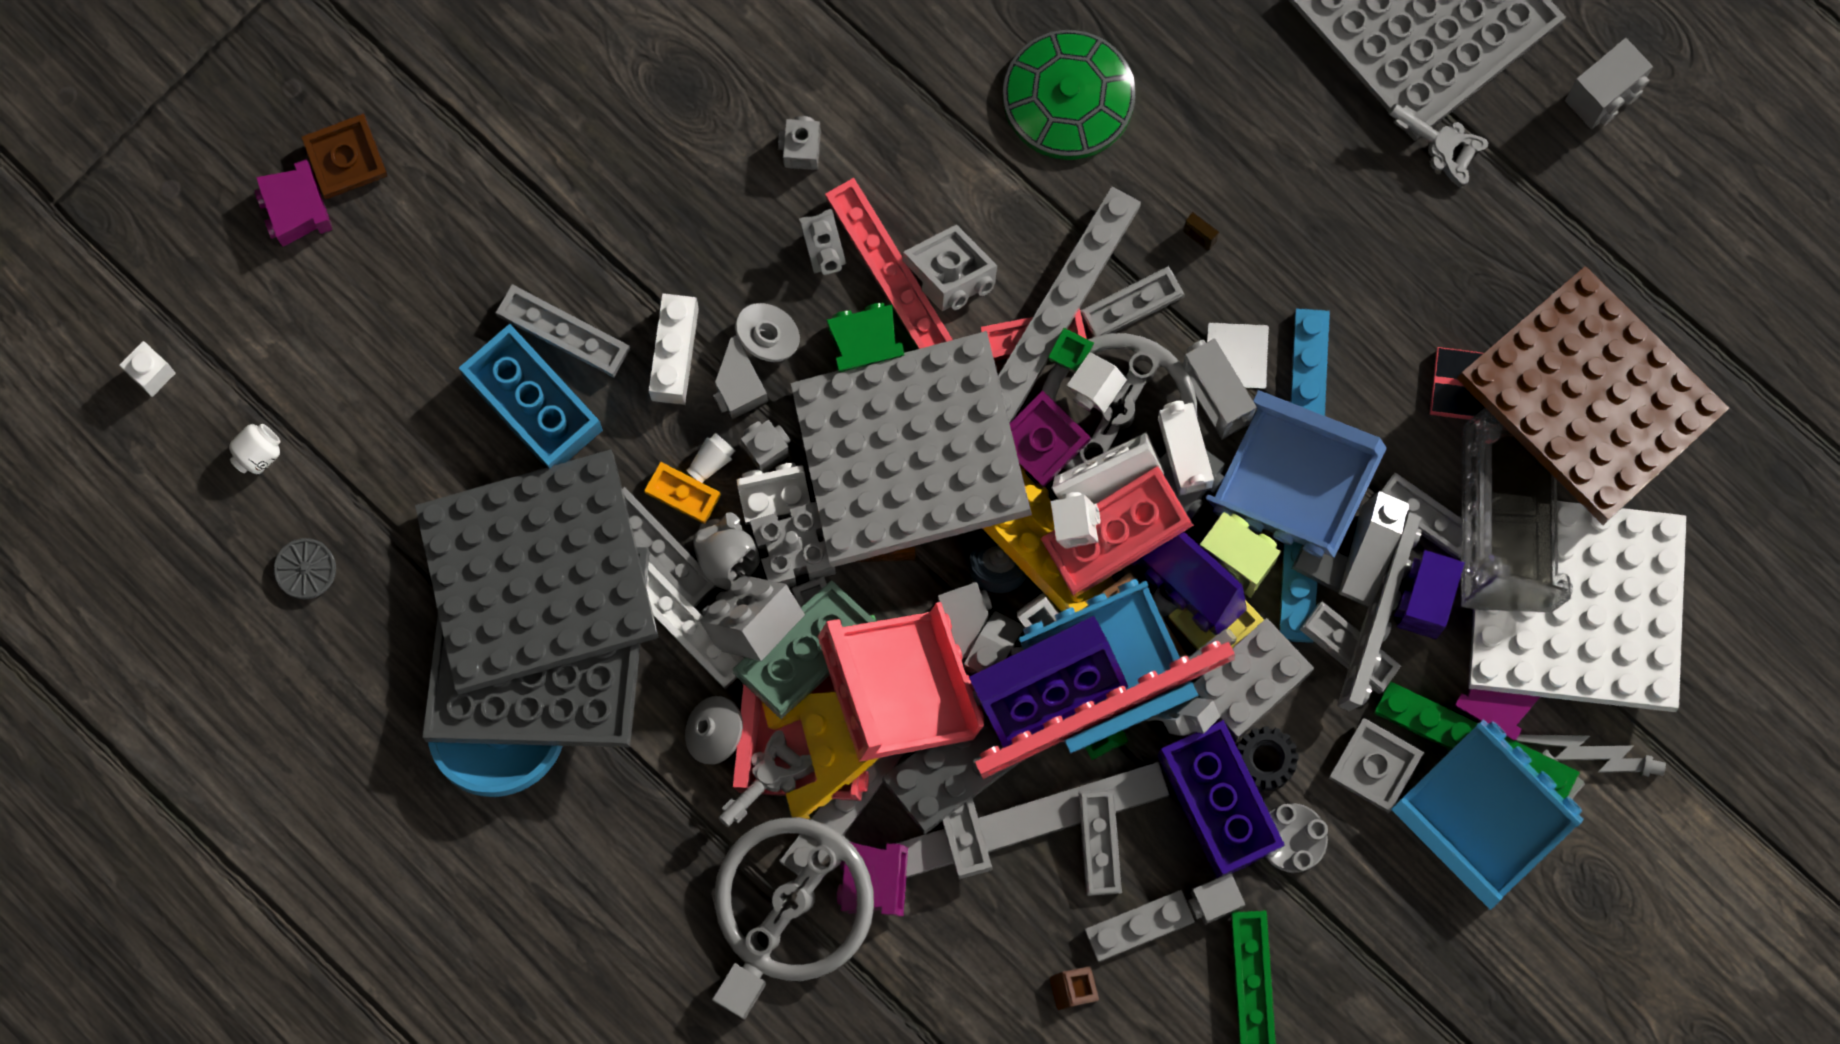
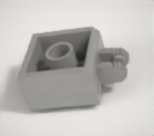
(751, 617)

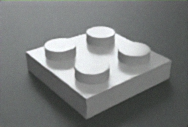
(1376, 765)

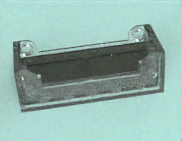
(1508, 524)

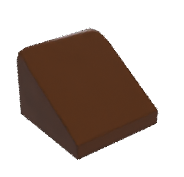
(1073, 988)

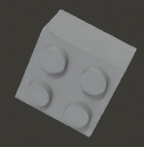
(1609, 84)

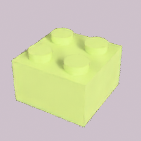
(1241, 551)

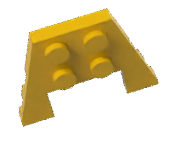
(829, 748)

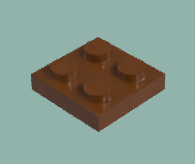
(344, 156)

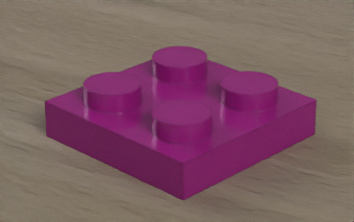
(1046, 438)

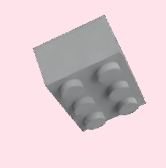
(1256, 681)

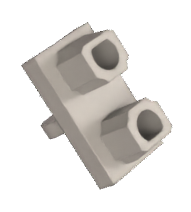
(823, 242)

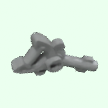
(1442, 143)
(768, 776)

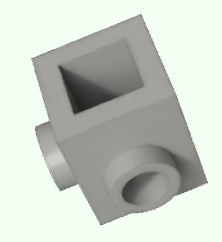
(800, 143)
(765, 445)

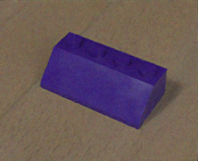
(1195, 583)
(1048, 680)
(1220, 799)

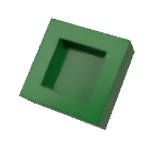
(1070, 350)

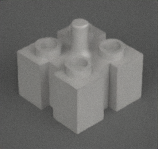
(792, 545)

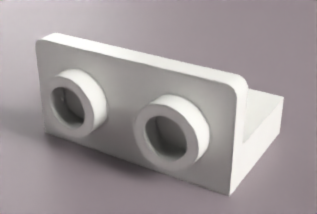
(772, 491)

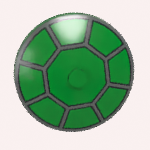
(1068, 94)

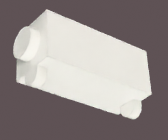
(1185, 447)

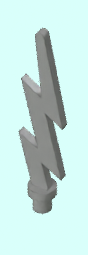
(1614, 754)

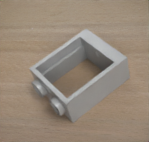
(1218, 388)

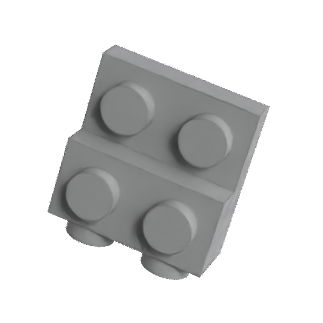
(951, 268)

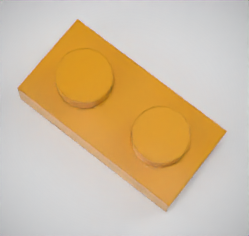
(682, 493)

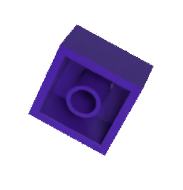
(1430, 594)

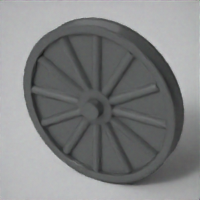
(305, 568)

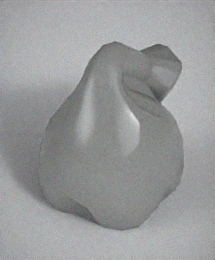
(726, 552)

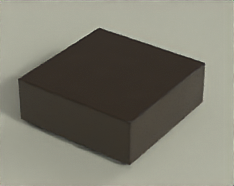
(1200, 231)

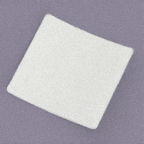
(1245, 349)

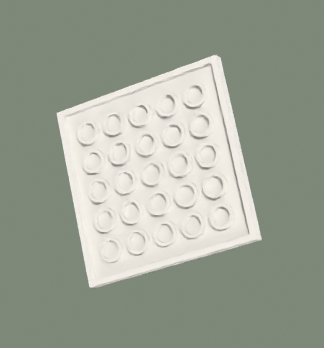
(1616, 632)

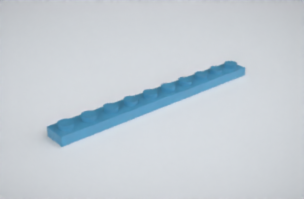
(1309, 392)

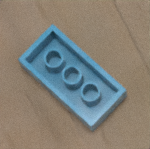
(530, 398)

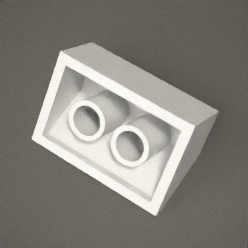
(1109, 470)

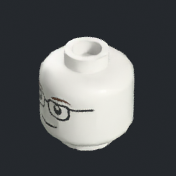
(254, 449)

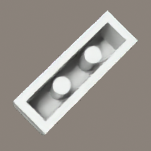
(673, 349)

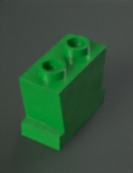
(864, 337)

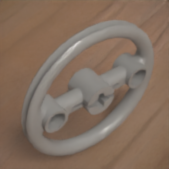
(1143, 351)
(839, 850)

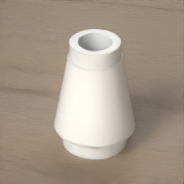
(710, 458)

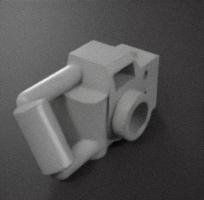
(1190, 717)

